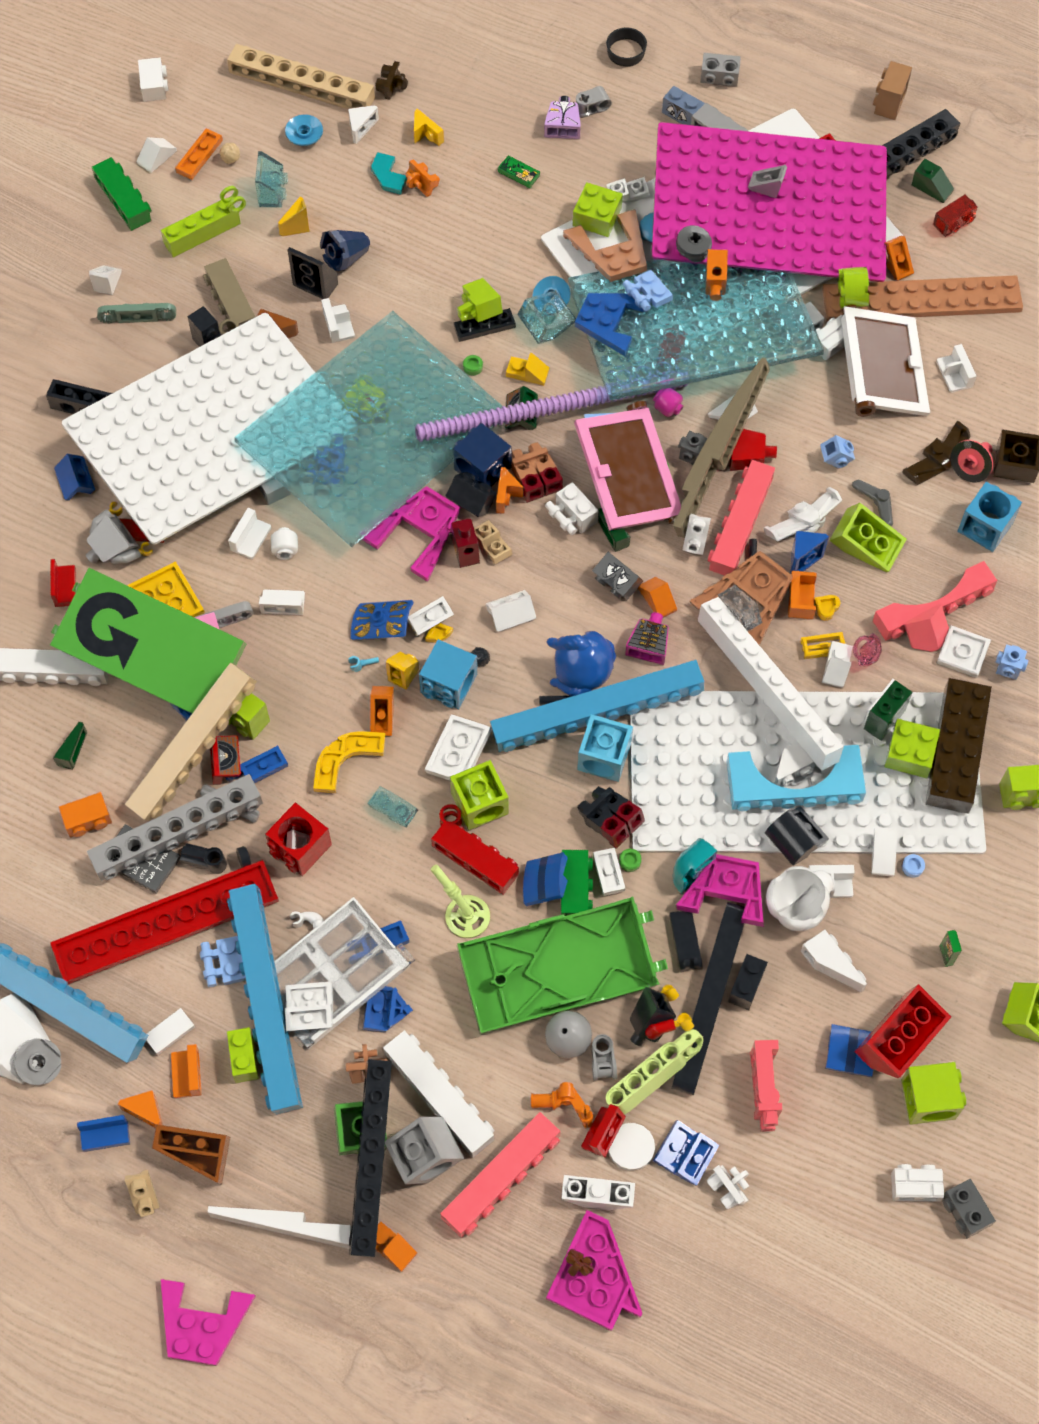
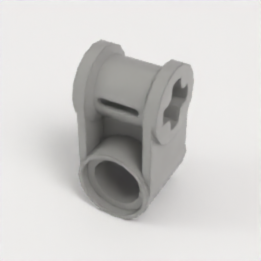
(593, 101)
(603, 1062)

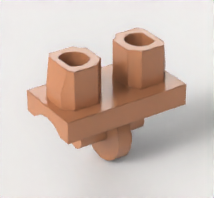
(356, 1068)

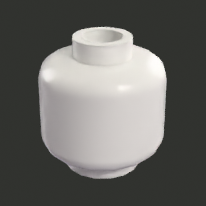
(284, 543)

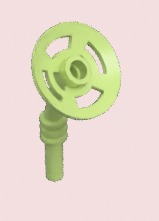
(464, 911)

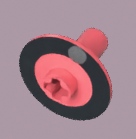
(972, 460)

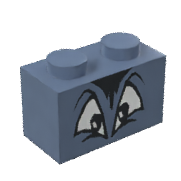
(680, 105)

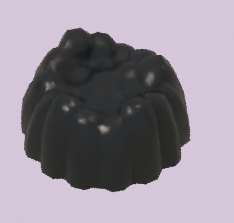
(483, 656)

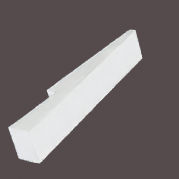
(286, 1223)

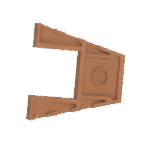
(616, 260)
(761, 581)

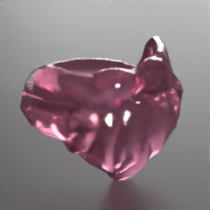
(869, 651)

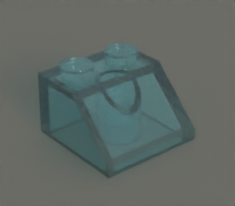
(270, 181)
(546, 316)

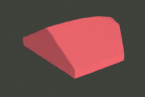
(928, 629)

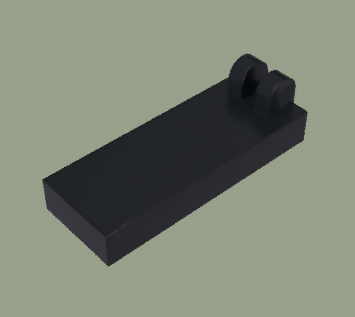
(685, 941)

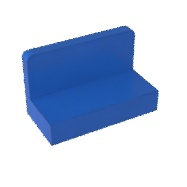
(73, 476)
(104, 1133)

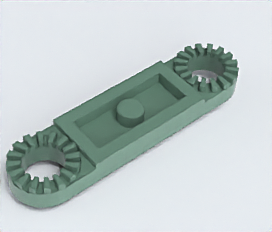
(136, 312)

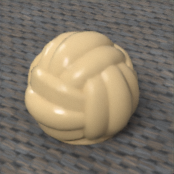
(229, 153)

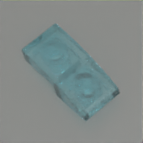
(393, 806)

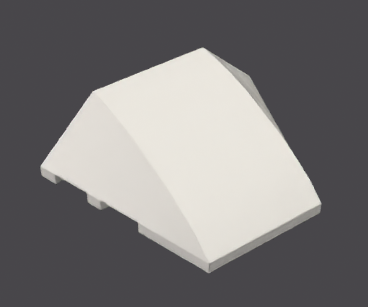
(17, 1026)

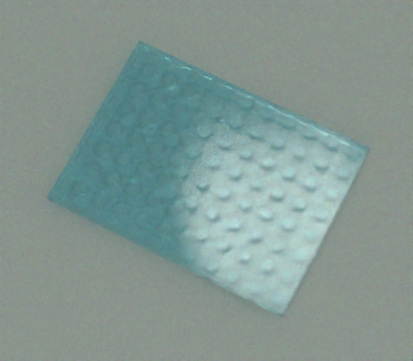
(697, 336)
(349, 429)

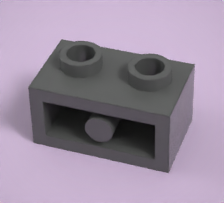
(968, 1208)

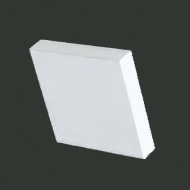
(963, 651)

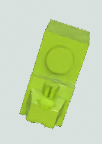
(479, 301)

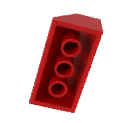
(903, 1033)

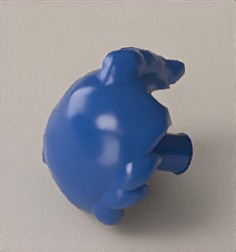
(582, 662)

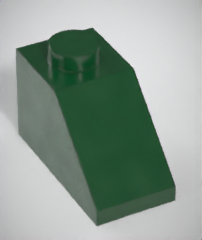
(932, 181)

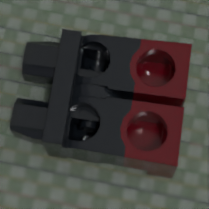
(611, 815)

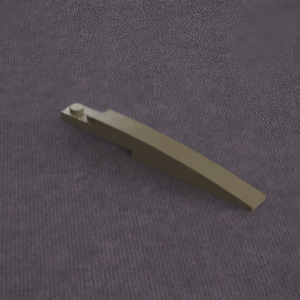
(719, 445)

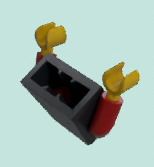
(655, 1015)

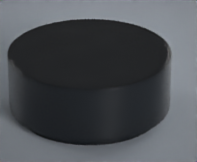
(243, 856)

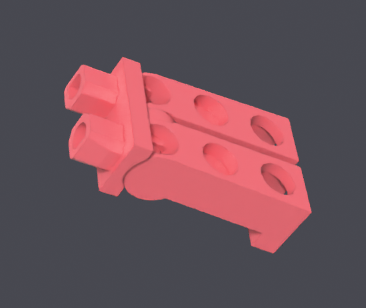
(765, 1093)

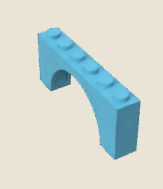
(753, 790)

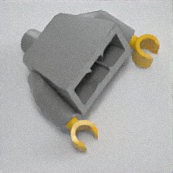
(112, 540)

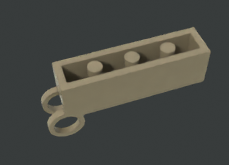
(229, 295)

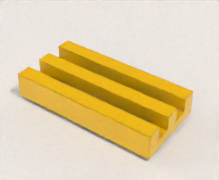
(809, 652)

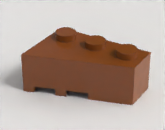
(195, 1149)

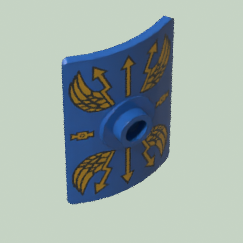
(381, 619)

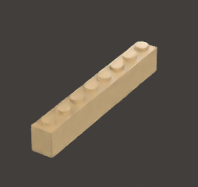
(191, 742)

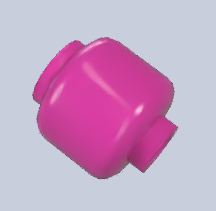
(668, 402)

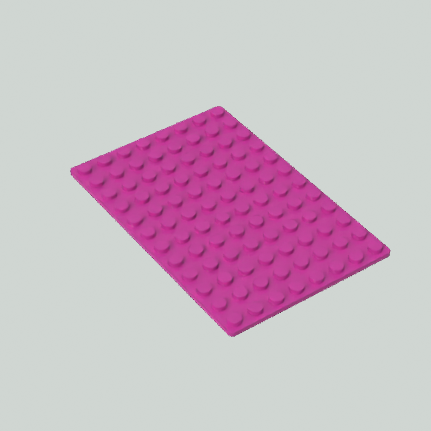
(821, 221)

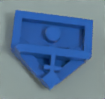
(385, 1010)

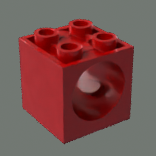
(303, 858)

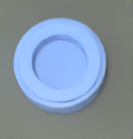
(913, 865)

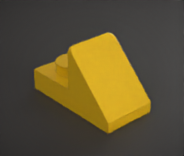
(426, 127)
(528, 370)

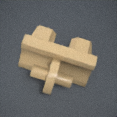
(142, 1193)

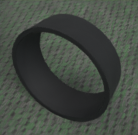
(626, 33)

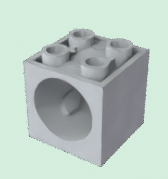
(423, 1150)

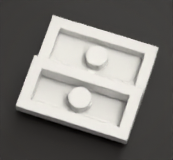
(309, 1006)

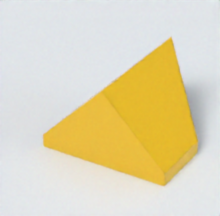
(295, 219)

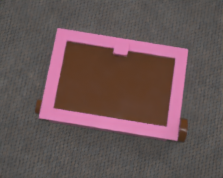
(628, 467)

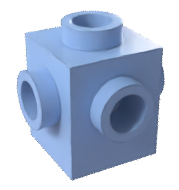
(837, 451)
(1011, 661)

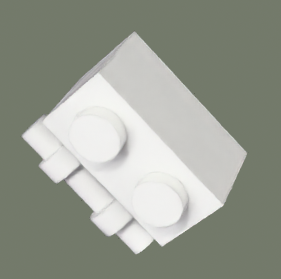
(575, 507)

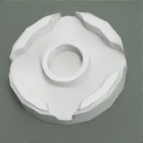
(632, 1147)

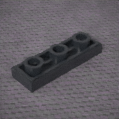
(472, 329)

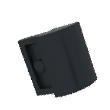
(796, 835)

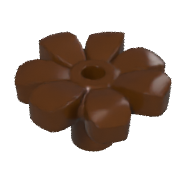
(578, 1263)

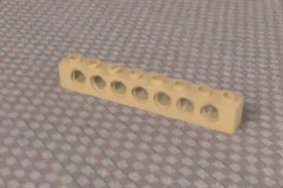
(300, 78)

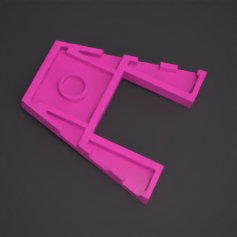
(429, 514)

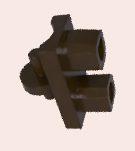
(394, 80)

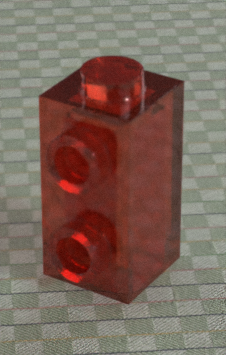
(955, 215)

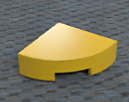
(439, 632)

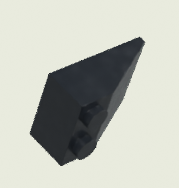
(311, 274)

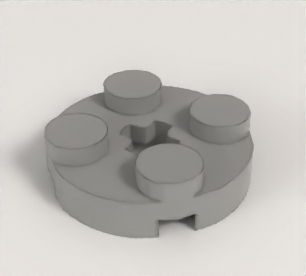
(37, 1075)

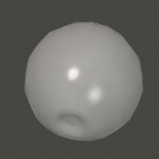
(568, 1034)

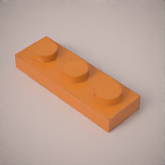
(199, 154)

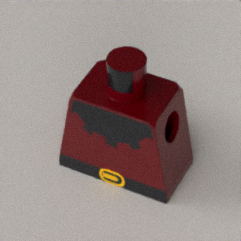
(464, 537)

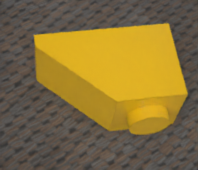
(402, 669)

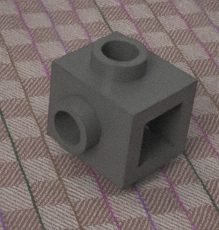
(691, 446)

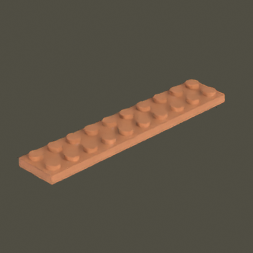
(936, 297)

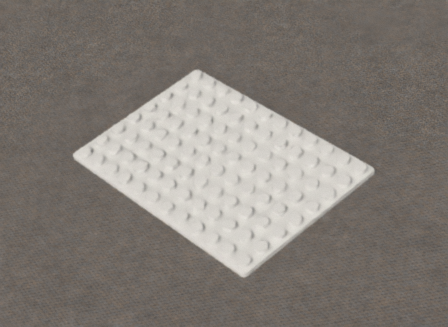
(171, 435)

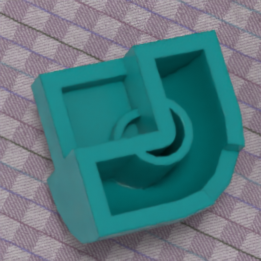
(691, 863)

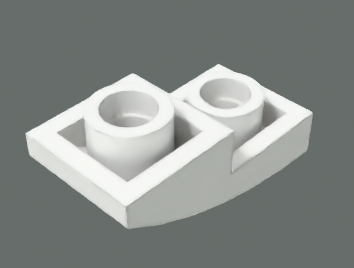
(631, 190)
(884, 851)

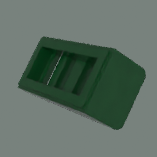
(618, 538)
(71, 747)

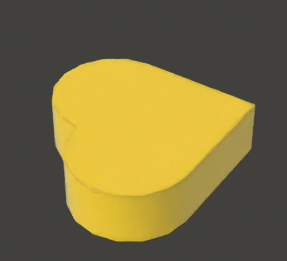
(826, 606)

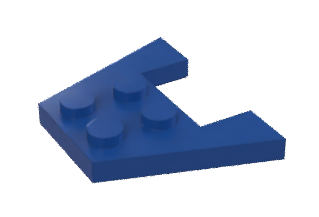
(601, 316)

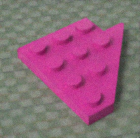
(604, 1291)

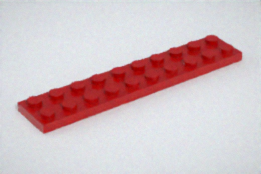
(156, 924)

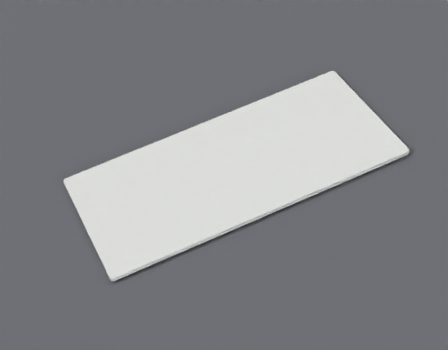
(685, 789)

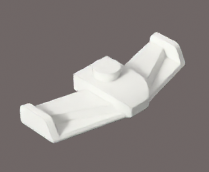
(804, 515)

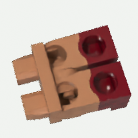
(536, 472)

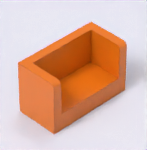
(802, 595)

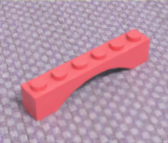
(975, 583)

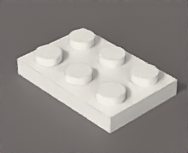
(457, 747)

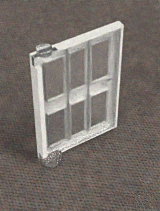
(351, 955)

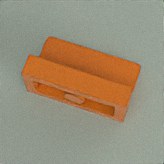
(186, 1072)

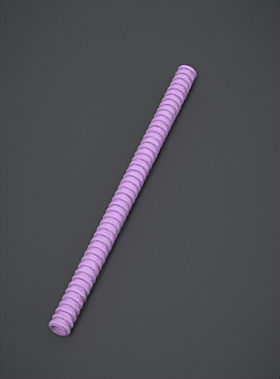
(516, 412)

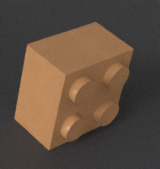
(892, 90)

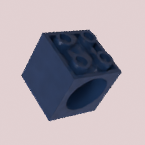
(482, 455)

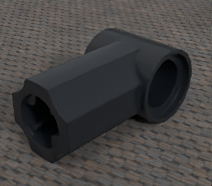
(202, 858)

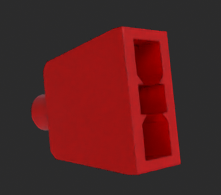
(751, 447)

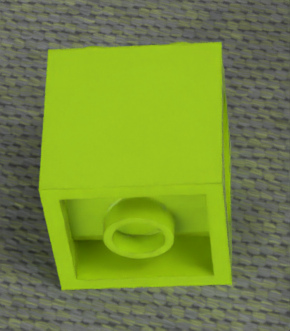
(479, 795)
(933, 1093)

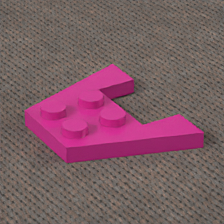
(728, 880)
(200, 1334)

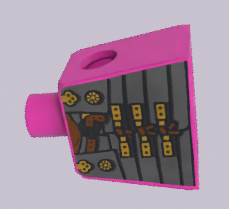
(649, 640)

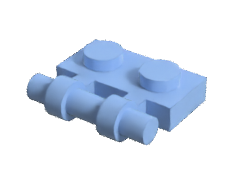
(652, 288)
(229, 962)

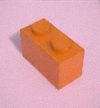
(85, 815)

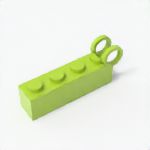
(204, 224)

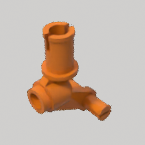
(566, 1096)

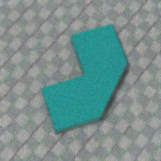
(388, 180)

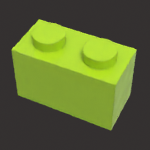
(242, 1055)

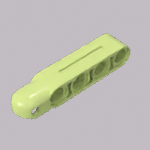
(643, 1072)

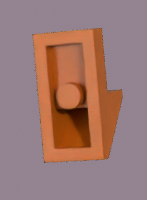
(898, 258)
(507, 487)
(394, 1247)

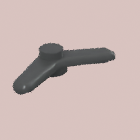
(881, 499)

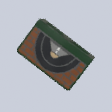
(522, 395)

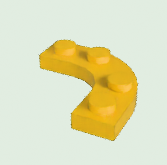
(341, 749)

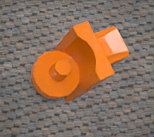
(419, 178)

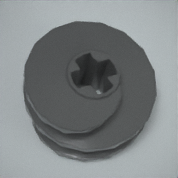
(694, 243)

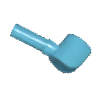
(354, 659)

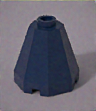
(343, 247)

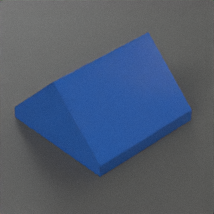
(807, 550)

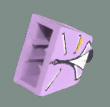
(562, 120)

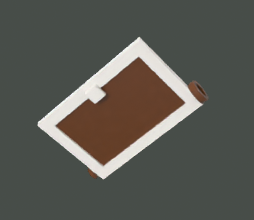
(884, 362)

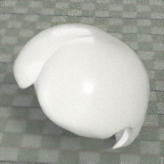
(799, 897)

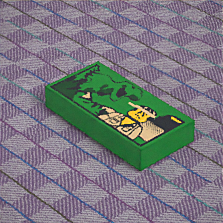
(518, 171)
(950, 948)

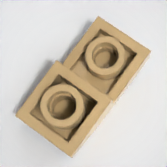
(491, 542)

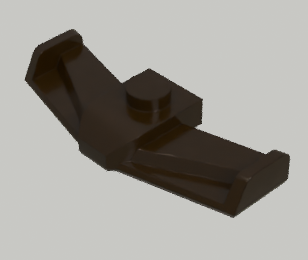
(937, 455)

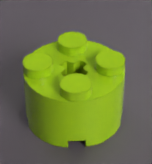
(853, 287)

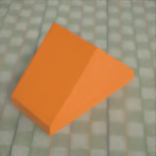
(658, 596)
(143, 1107)

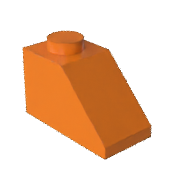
(382, 709)

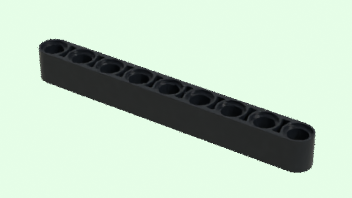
(712, 994)

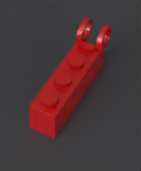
(472, 853)

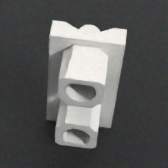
(696, 534)
(722, 1177)

